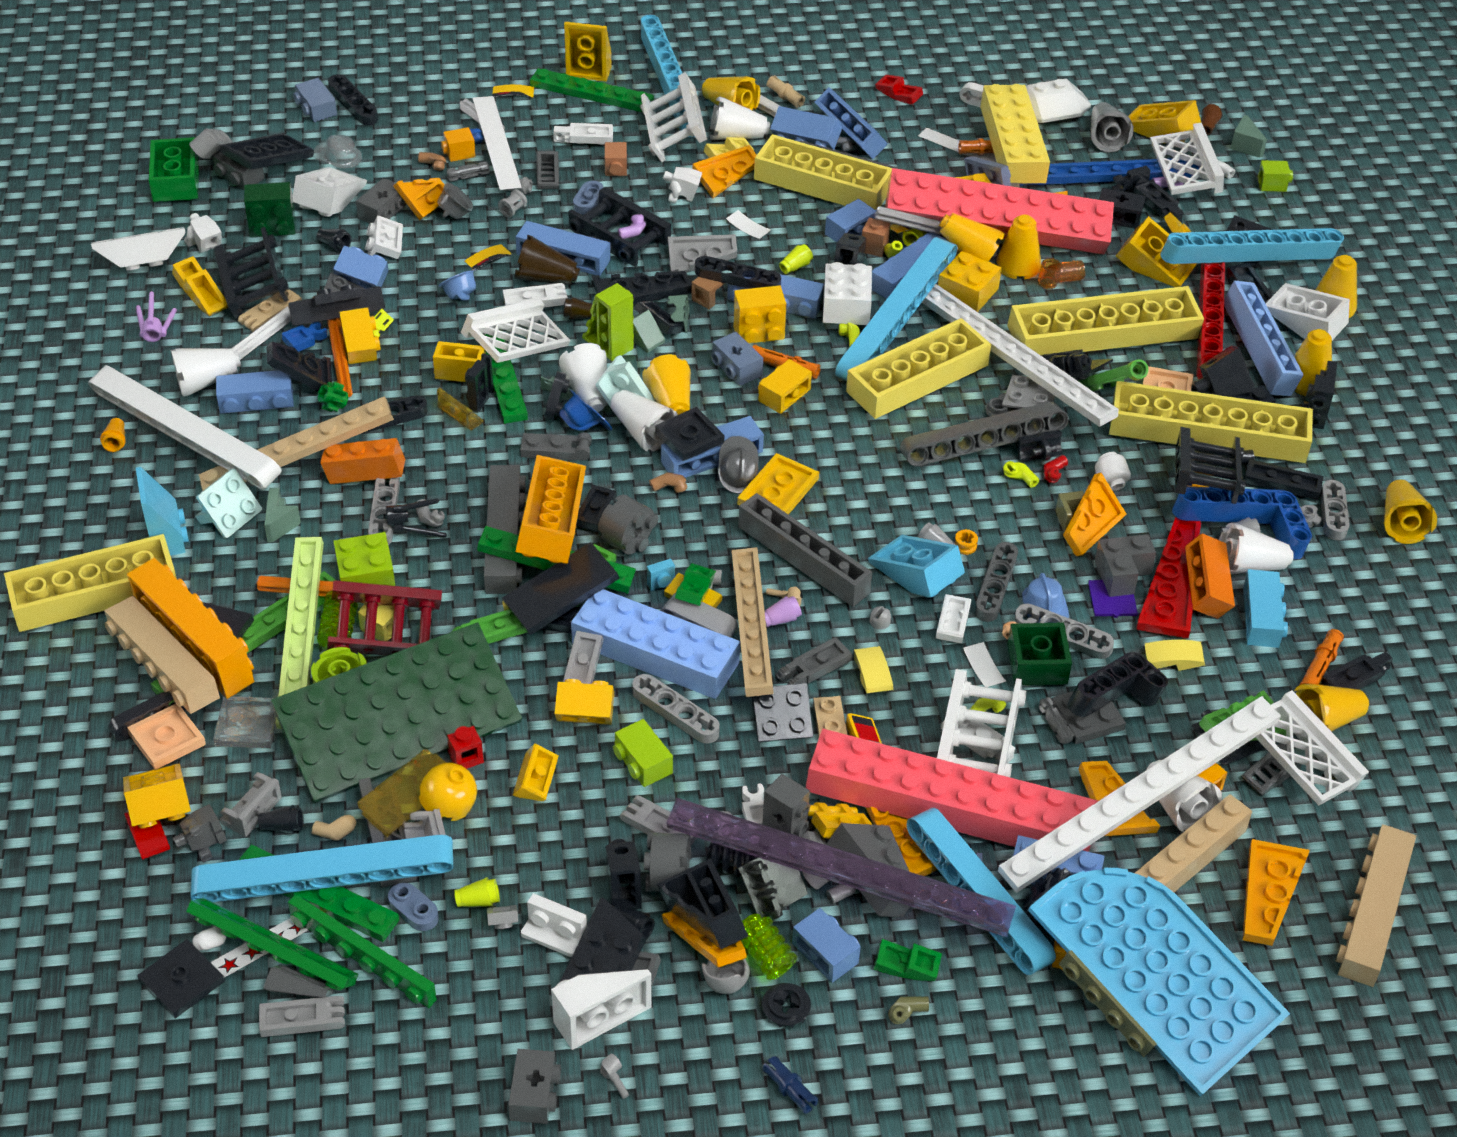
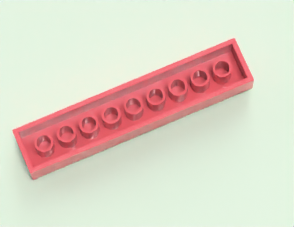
(1059, 218)
(911, 783)

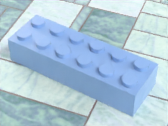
(659, 642)

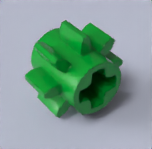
(332, 396)

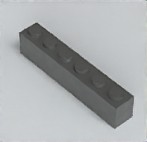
(504, 514)
(805, 549)

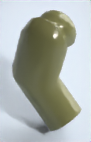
(905, 1006)

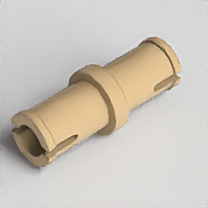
(786, 91)

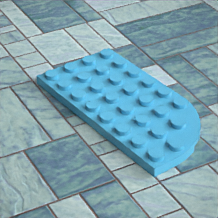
(1162, 969)

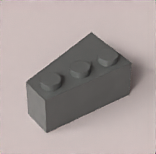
(877, 844)

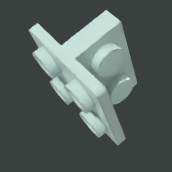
(620, 377)
(227, 504)

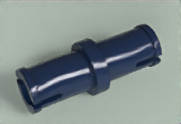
(790, 1084)

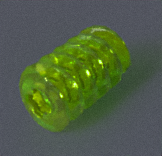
(329, 620)
(767, 946)

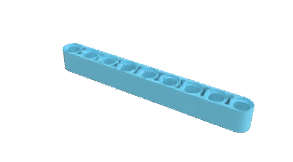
(661, 57)
(1251, 245)
(899, 306)
(322, 868)

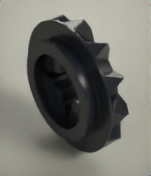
(777, 996)

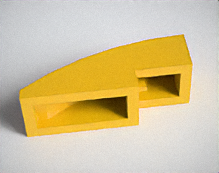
(199, 286)

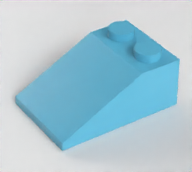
(162, 513)
(919, 564)

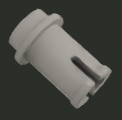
(526, 185)

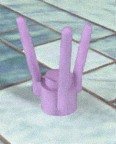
(151, 328)

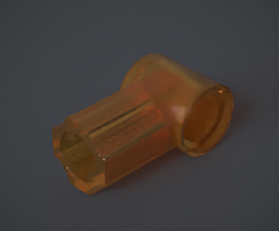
(1054, 271)

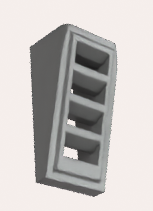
(547, 158)
(1262, 764)
(291, 981)

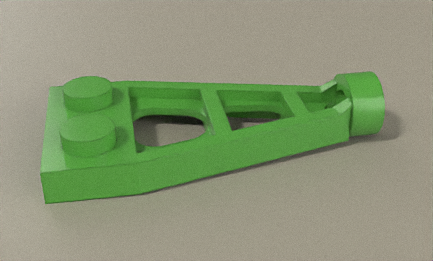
(1121, 373)

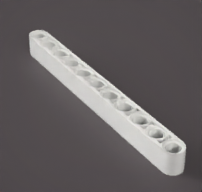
(185, 427)

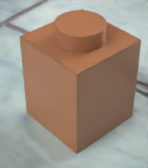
(615, 158)
(877, 236)

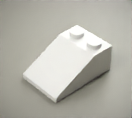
(326, 190)
(1309, 310)
(598, 1003)

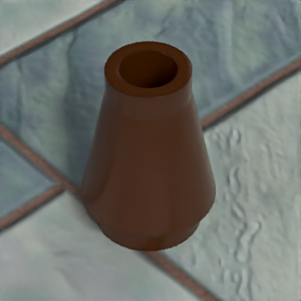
(1210, 117)

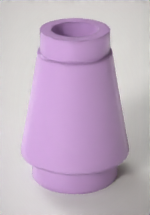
(782, 612)

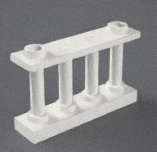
(691, 115)
(958, 713)

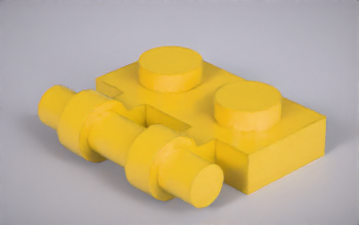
(830, 817)

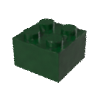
(270, 207)
(1039, 653)

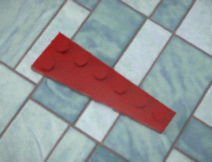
(1169, 597)

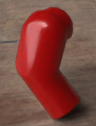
(1052, 468)

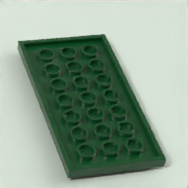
(394, 709)

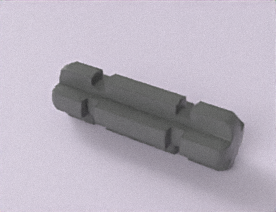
(468, 171)
(1056, 720)

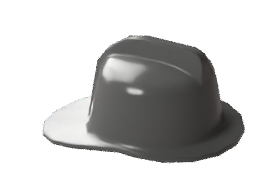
(454, 202)
(737, 463)

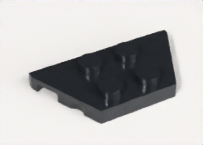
(606, 945)

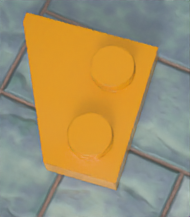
(421, 195)

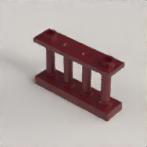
(373, 596)

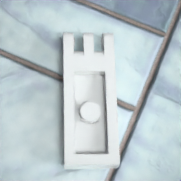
(549, 294)

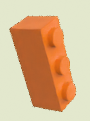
(363, 461)
(1209, 576)

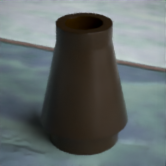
(576, 308)

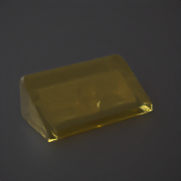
(457, 410)

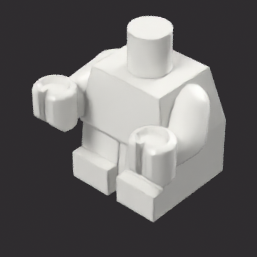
(683, 182)
(203, 233)

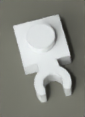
(753, 804)

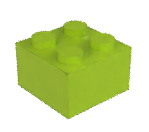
(365, 559)

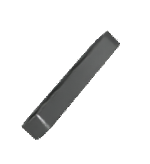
(997, 581)

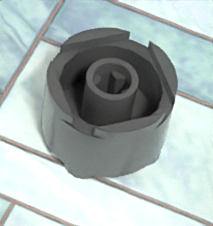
(627, 525)
(668, 856)

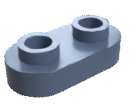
(587, 197)
(410, 906)

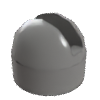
(884, 619)

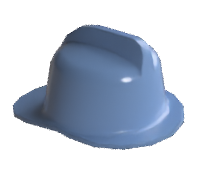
(459, 285)
(1047, 595)

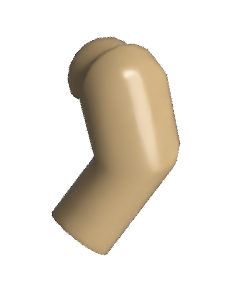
(336, 829)

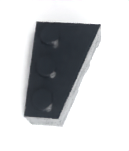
(704, 904)

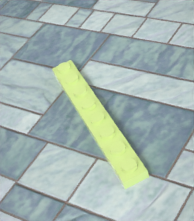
(301, 615)

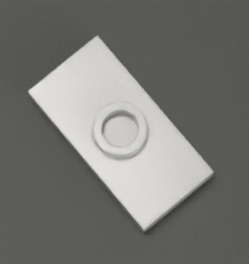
(953, 618)

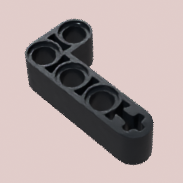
(1126, 674)

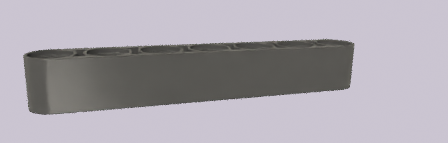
(972, 432)

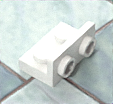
(384, 237)
(553, 925)

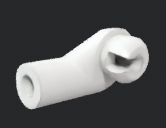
(209, 939)

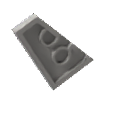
(686, 249)

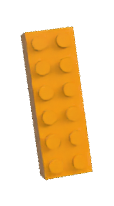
(551, 509)
(193, 626)

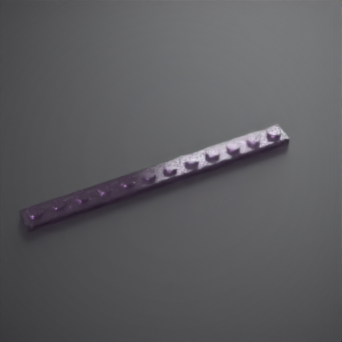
(842, 867)

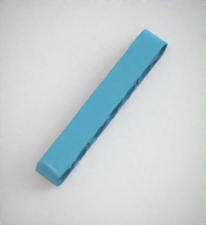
(965, 870)

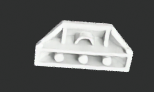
(1057, 100)
(140, 248)

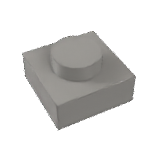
(502, 916)

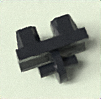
(1039, 446)

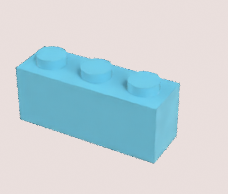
(1264, 608)

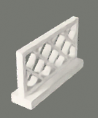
(1204, 157)
(510, 319)
(1315, 739)

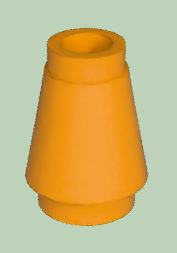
(114, 435)

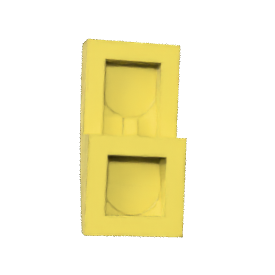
(730, 144)
(1183, 653)
(873, 669)

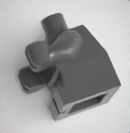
(201, 831)

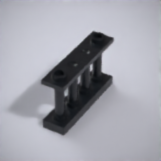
(621, 210)
(230, 273)
(1186, 468)

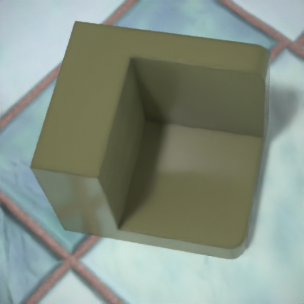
(1066, 506)

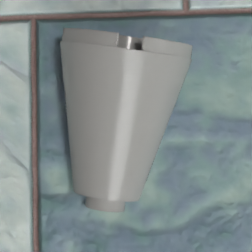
(1110, 128)

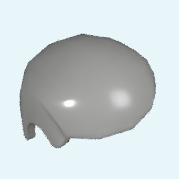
(726, 978)

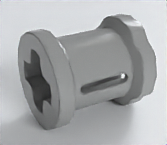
(512, 203)

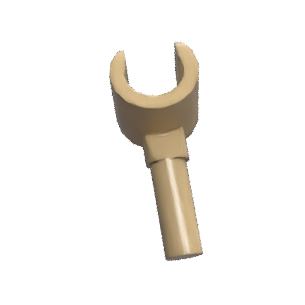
(793, 591)

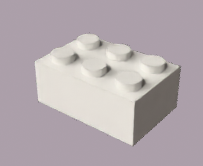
(847, 294)

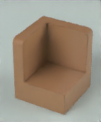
(704, 291)

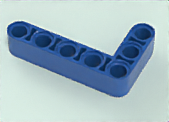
(1268, 506)

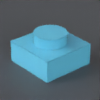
(660, 574)

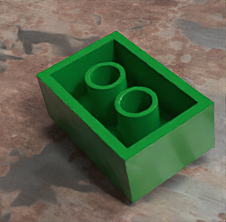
(173, 170)

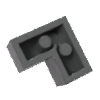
(1122, 562)

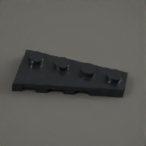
(647, 287)

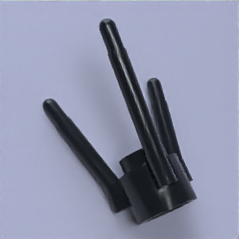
(399, 513)

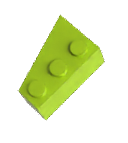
(612, 321)

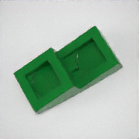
(695, 584)
(912, 963)

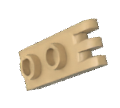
(266, 310)
(829, 714)

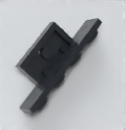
(329, 304)

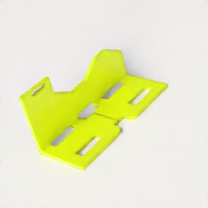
(379, 322)

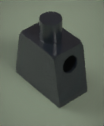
(850, 249)
(1225, 374)
(623, 862)

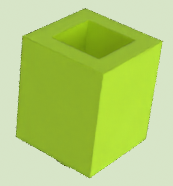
(1274, 176)

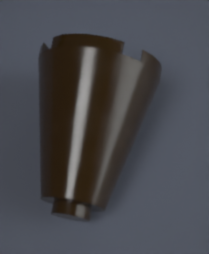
(544, 264)

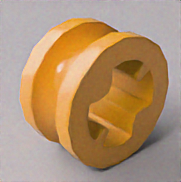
(969, 536)

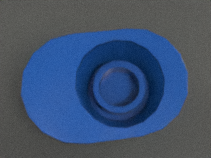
(580, 415)

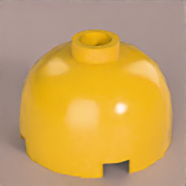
(449, 789)

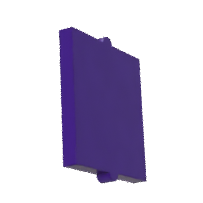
(1110, 606)

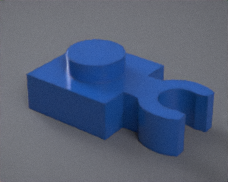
(303, 337)

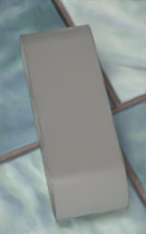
(209, 142)
(702, 615)

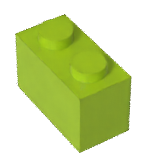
(643, 753)

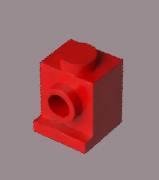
(463, 740)

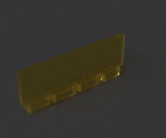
(399, 794)

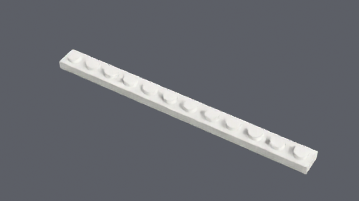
(1024, 358)
(1138, 794)

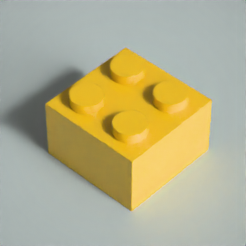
(970, 279)
(760, 314)

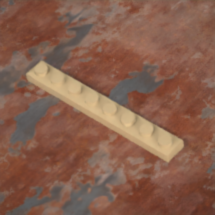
(317, 437)
(752, 623)

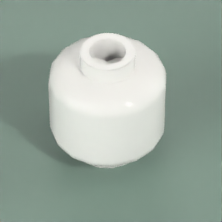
(1114, 469)

